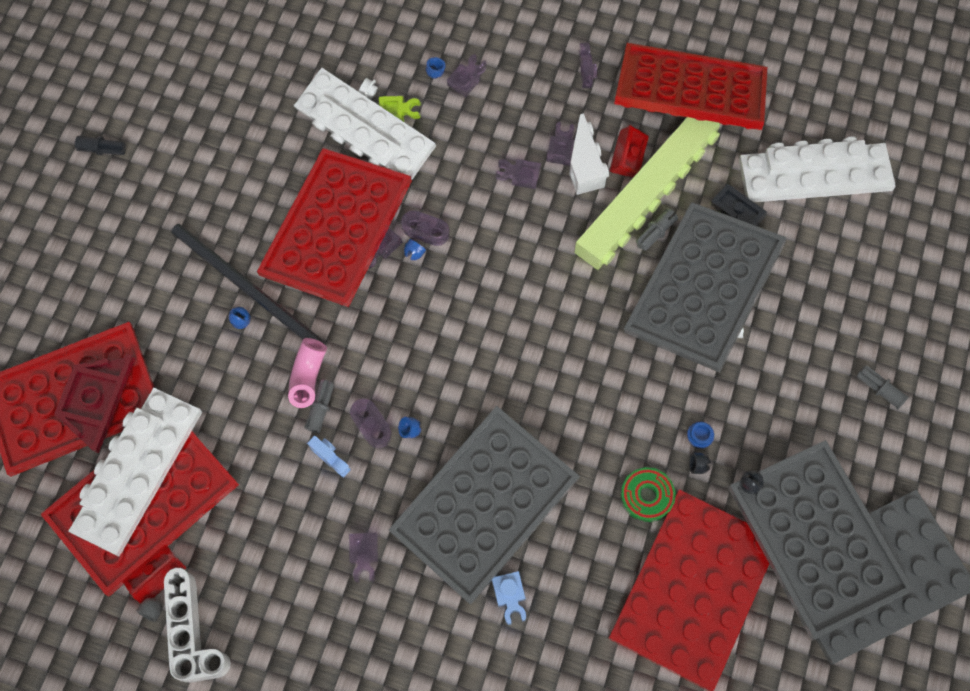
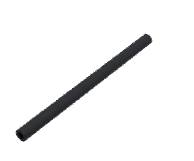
(243, 283)

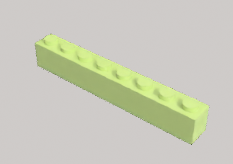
(645, 190)

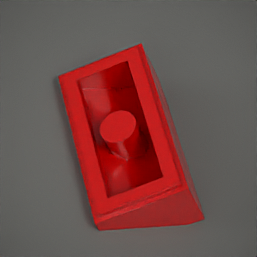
(629, 152)
(150, 579)

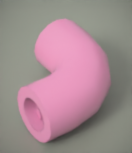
(305, 372)

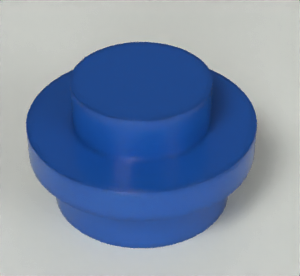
(700, 435)

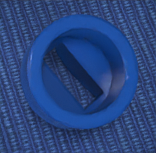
(438, 67)
(414, 248)
(236, 321)
(406, 423)

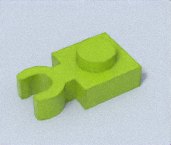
(397, 106)

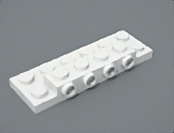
(363, 125)
(816, 170)
(133, 471)

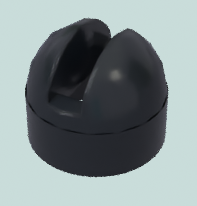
(698, 463)
(749, 485)

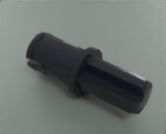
(99, 145)

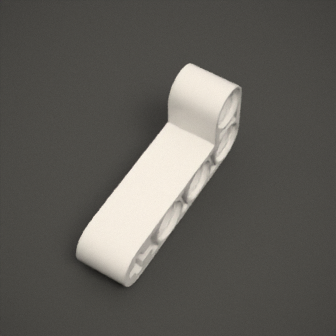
(188, 623)

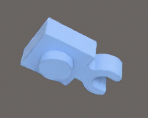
(325, 451)
(510, 592)

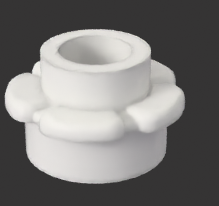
(368, 88)

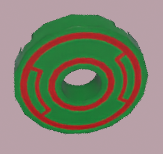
(654, 480)

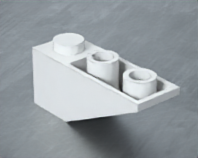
(586, 167)

